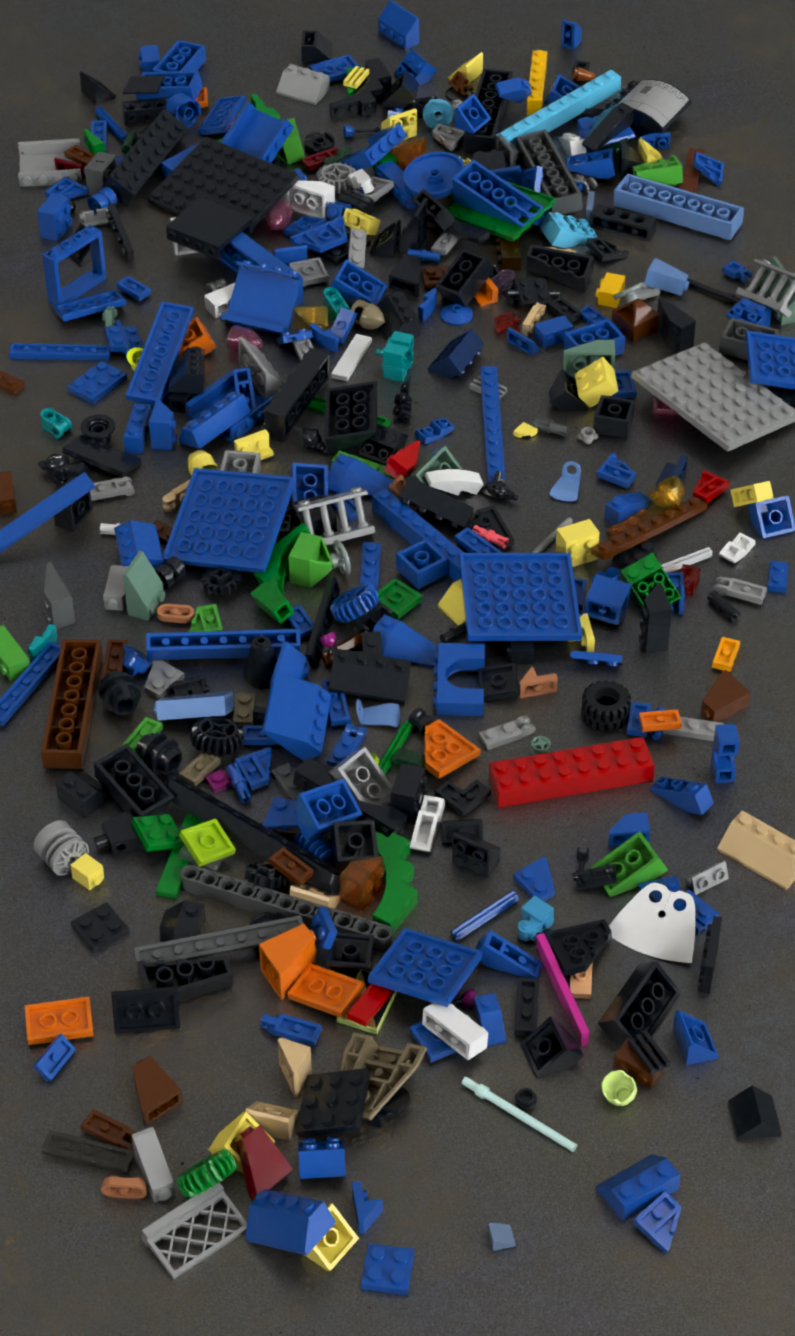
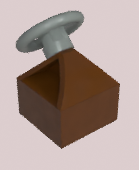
(635, 317)

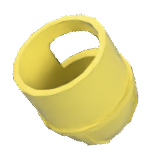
(202, 460)

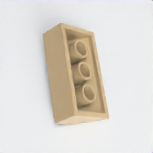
(760, 849)

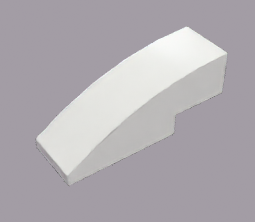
(455, 480)
(427, 823)

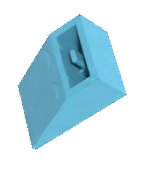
(566, 230)

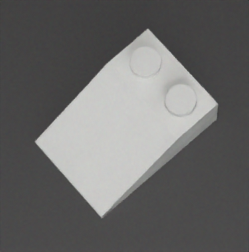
(311, 198)

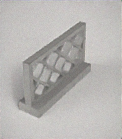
(181, 1216)

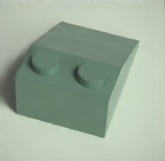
(585, 354)
(142, 588)

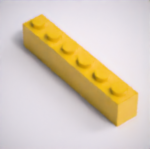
(537, 81)

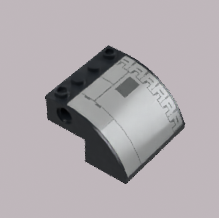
(654, 104)

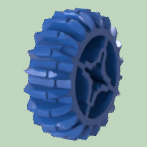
(354, 603)

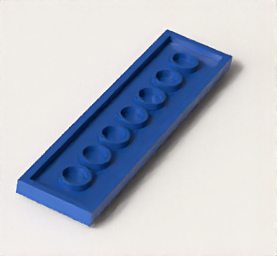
(160, 353)

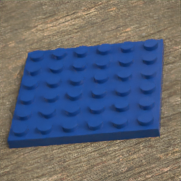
(229, 519)
(519, 597)

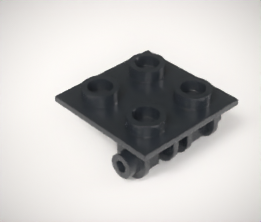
(403, 403)

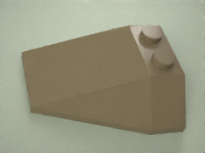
(387, 1067)

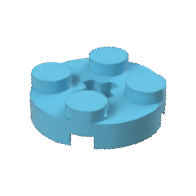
(436, 105)

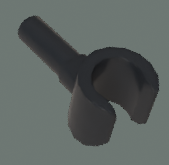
(582, 857)

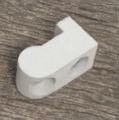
(361, 180)

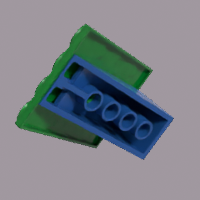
(495, 204)

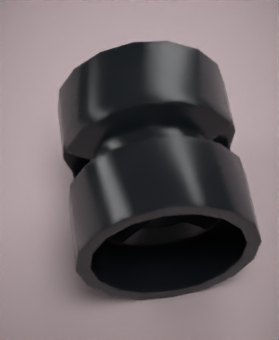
(170, 571)

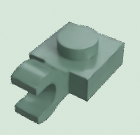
(109, 315)

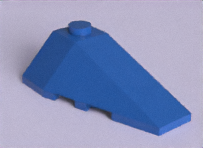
(350, 472)
(405, 643)

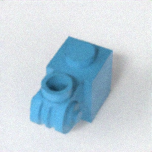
(535, 918)

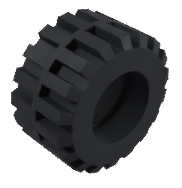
(606, 705)

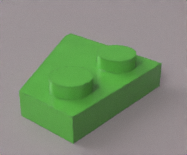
(206, 619)

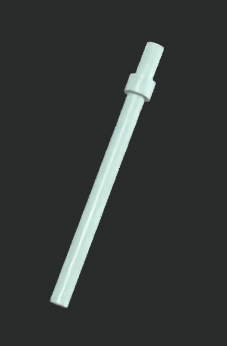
(483, 1092)

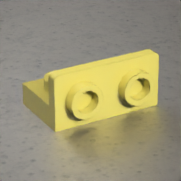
(256, 443)

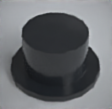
(98, 428)

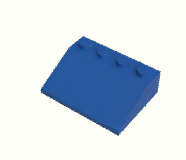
(297, 715)

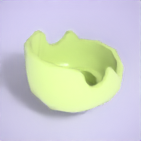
(619, 1088)

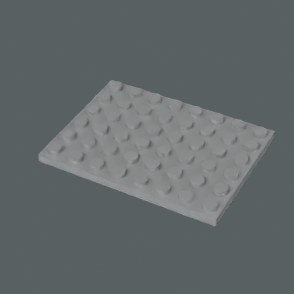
(715, 396)

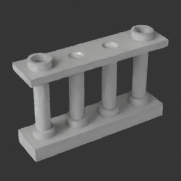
(770, 302)
(346, 532)

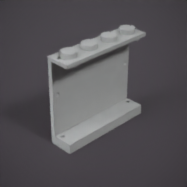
(38, 162)

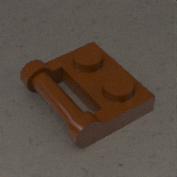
(432, 275)

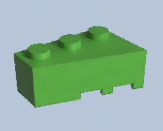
(665, 172)

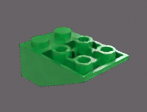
(645, 576)

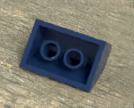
(457, 355)

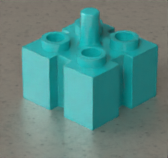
(397, 356)

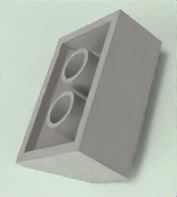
(303, 84)

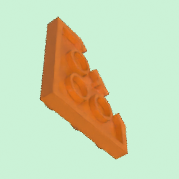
(446, 749)

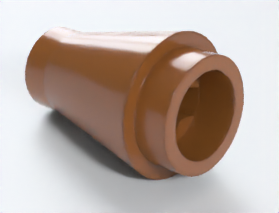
(581, 75)

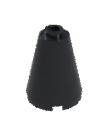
(260, 663)

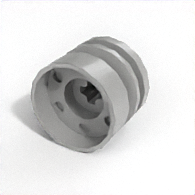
(59, 846)

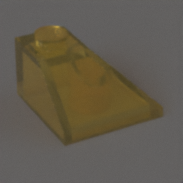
(312, 315)

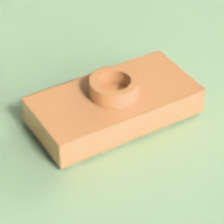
(582, 984)

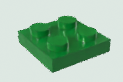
(399, 598)
(157, 832)

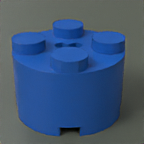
(184, 108)

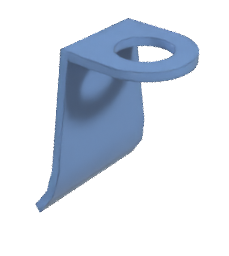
(568, 485)
(383, 714)

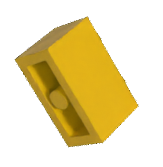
(608, 288)

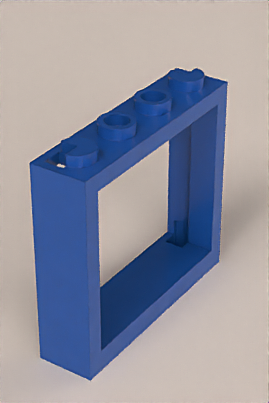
(84, 283)

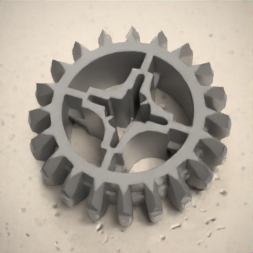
(336, 175)

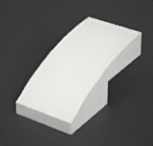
(737, 548)

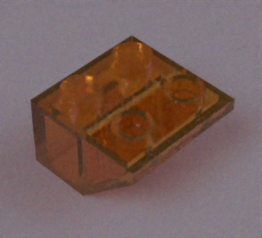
(409, 151)
(361, 882)

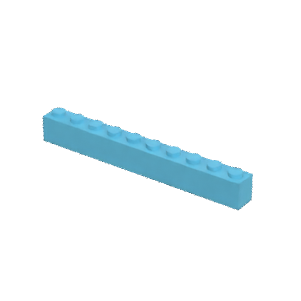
(566, 107)

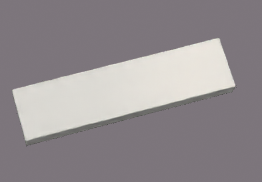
(351, 357)

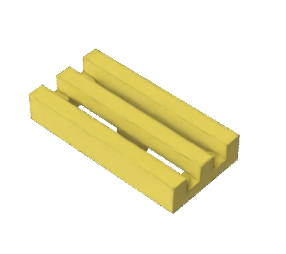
(353, 77)

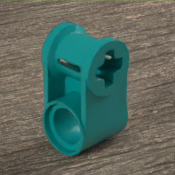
(54, 422)

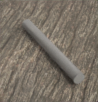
(546, 542)

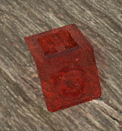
(507, 320)
(691, 578)

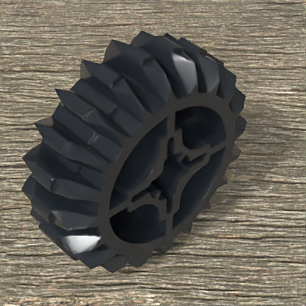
(217, 736)

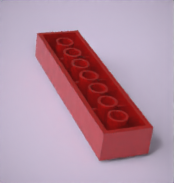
(571, 772)

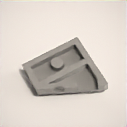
(448, 136)
(161, 677)

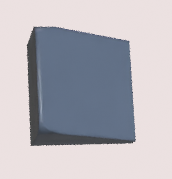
(500, 1236)

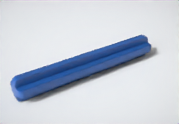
(113, 126)
(484, 915)

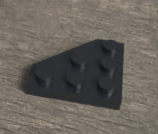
(490, 519)
(578, 945)

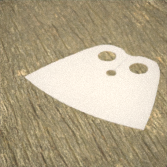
(662, 938)

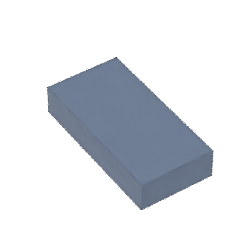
(590, 205)

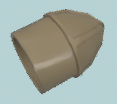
(371, 315)

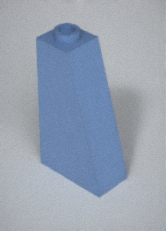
(194, 706)

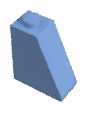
(666, 278)

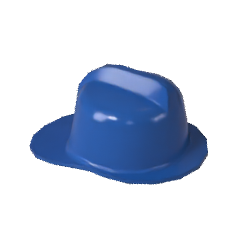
(135, 660)

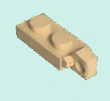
(532, 318)

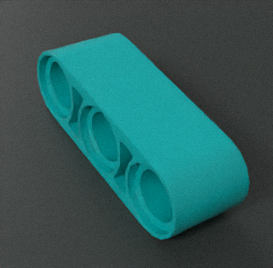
(334, 301)

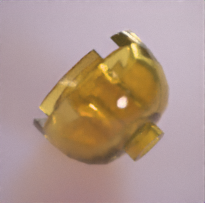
(668, 494)

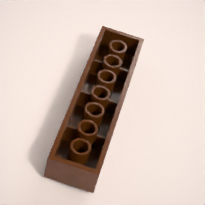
(72, 704)

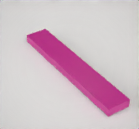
(562, 990)

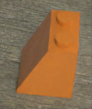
(287, 957)

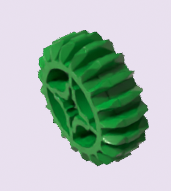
(206, 1173)

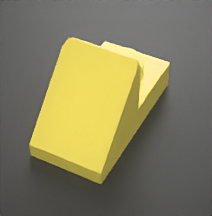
(588, 639)

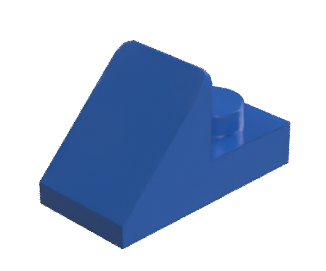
(366, 1210)

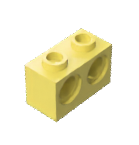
(359, 220)
(752, 494)

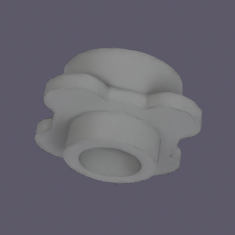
(587, 435)

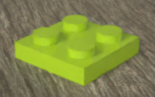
(207, 842)

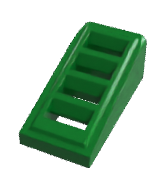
(93, 142)

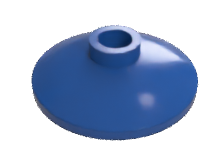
(456, 314)

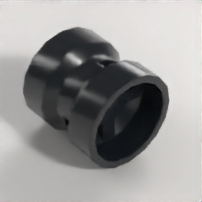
(419, 719)

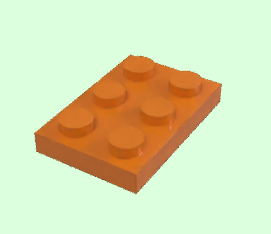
(326, 990)
(63, 1017)

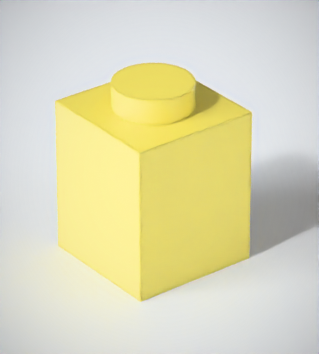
(87, 871)

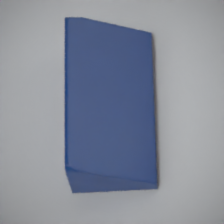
(521, 342)

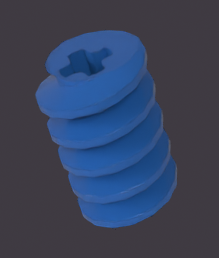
(316, 845)

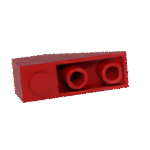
(403, 461)

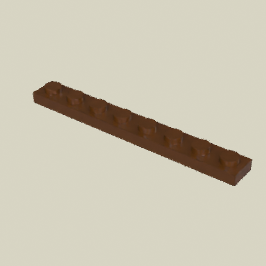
(649, 528)

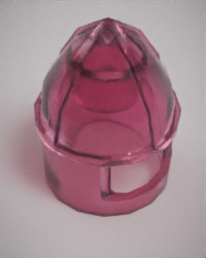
(279, 215)
(236, 332)

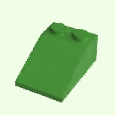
(634, 863)

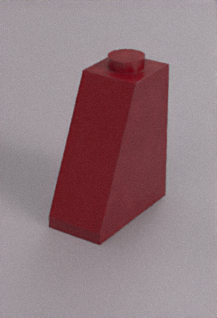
(260, 1160)

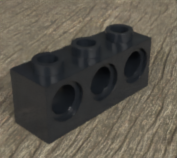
(142, 110)

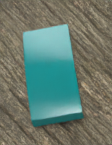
(40, 642)

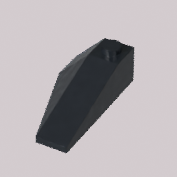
(608, 125)
(182, 921)

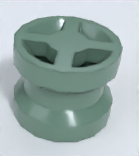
(540, 745)

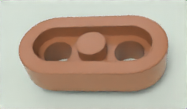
(175, 613)
(124, 1187)

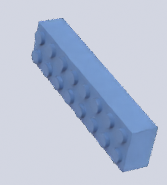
(678, 206)

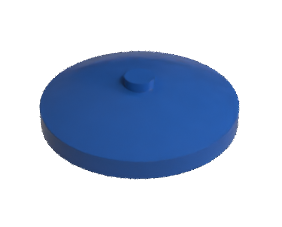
(433, 173)

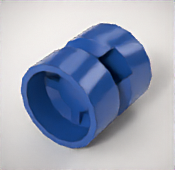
(102, 199)

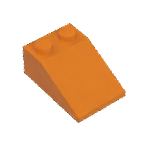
(197, 336)

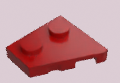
(710, 486)

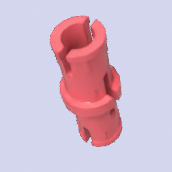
(491, 537)

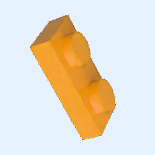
(726, 654)

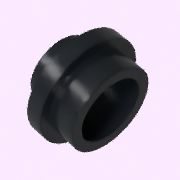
(525, 1099)

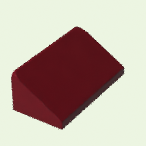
(61, 164)

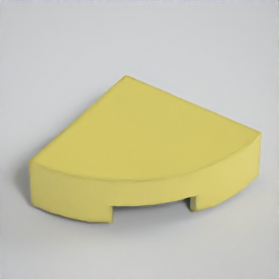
(525, 430)

